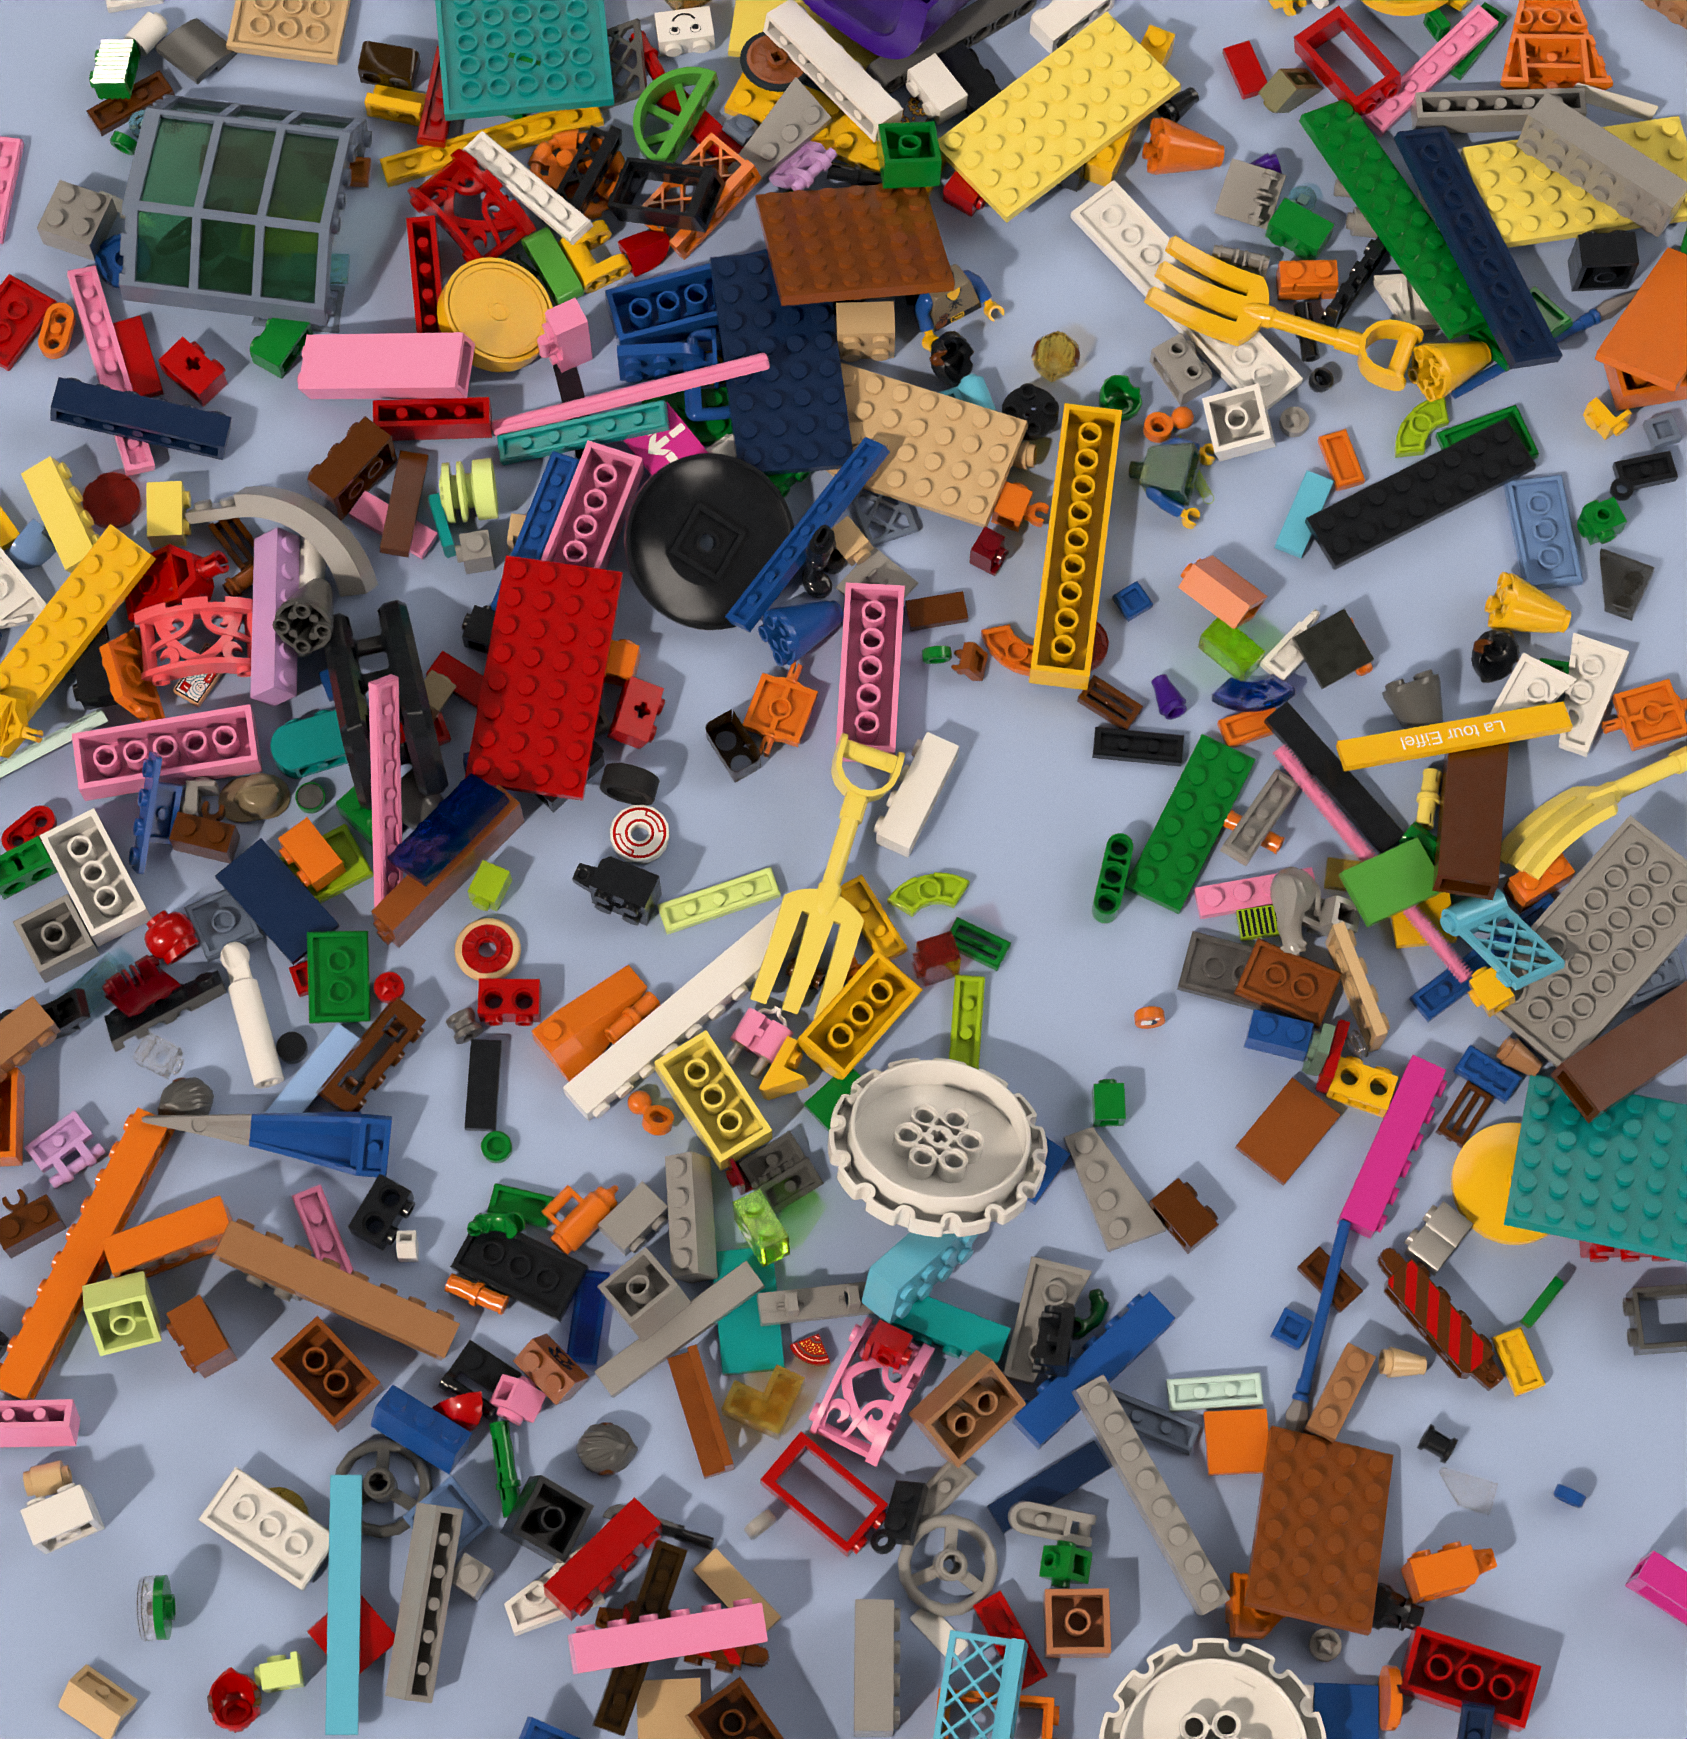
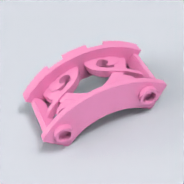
(879, 1431)

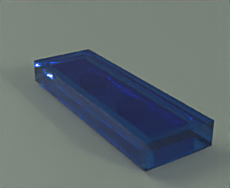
(587, 1319)

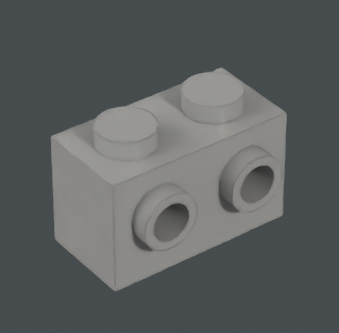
(1181, 369)

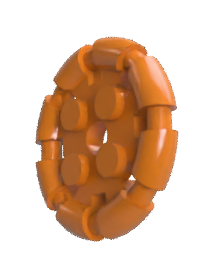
(567, 142)

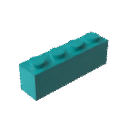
(953, 1329)

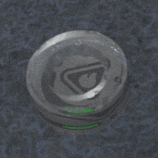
(1356, 1044)

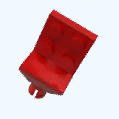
(175, 577)

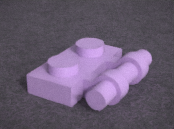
(803, 166)
(61, 1141)

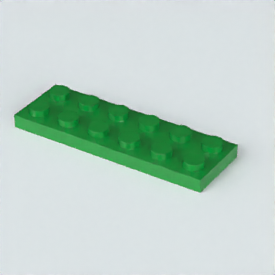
(1190, 824)

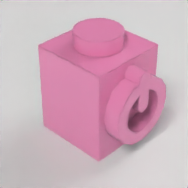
(517, 1399)

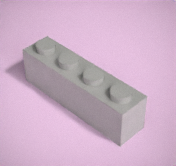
(691, 1217)

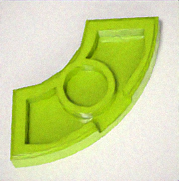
(1418, 426)
(928, 890)

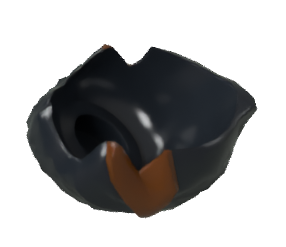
(951, 358)
(1494, 654)

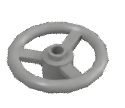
(959, 1572)

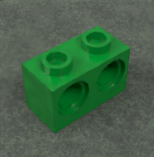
(24, 867)

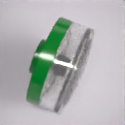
(155, 1608)

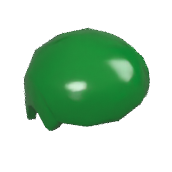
(1120, 395)

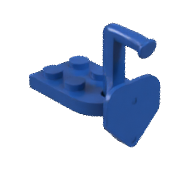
(668, 359)

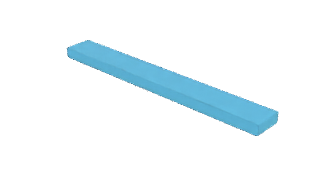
(344, 1605)

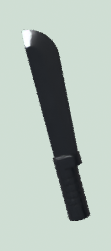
(672, 1530)

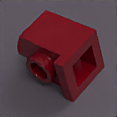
(988, 551)

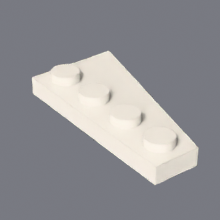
(1597, 673)

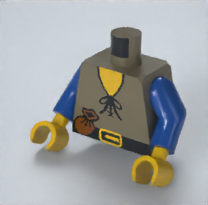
(943, 308)

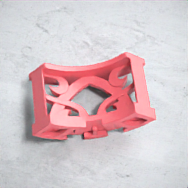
(162, 618)

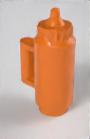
(582, 1220)

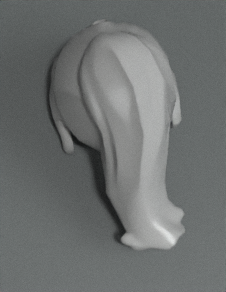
(1291, 897)

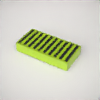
(1257, 923)

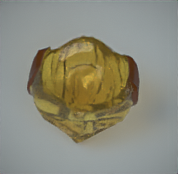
(1055, 355)

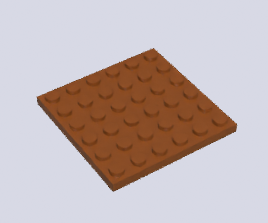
(853, 244)

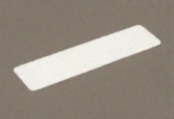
(1618, 102)

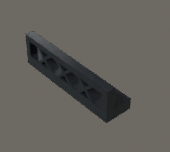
(600, 164)

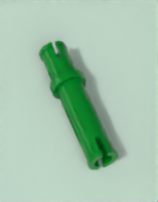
(505, 1465)

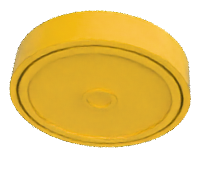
(498, 310)

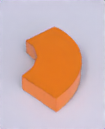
(1008, 649)

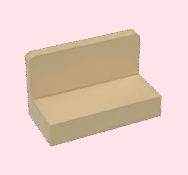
(96, 1702)

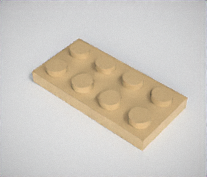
(1358, 992)

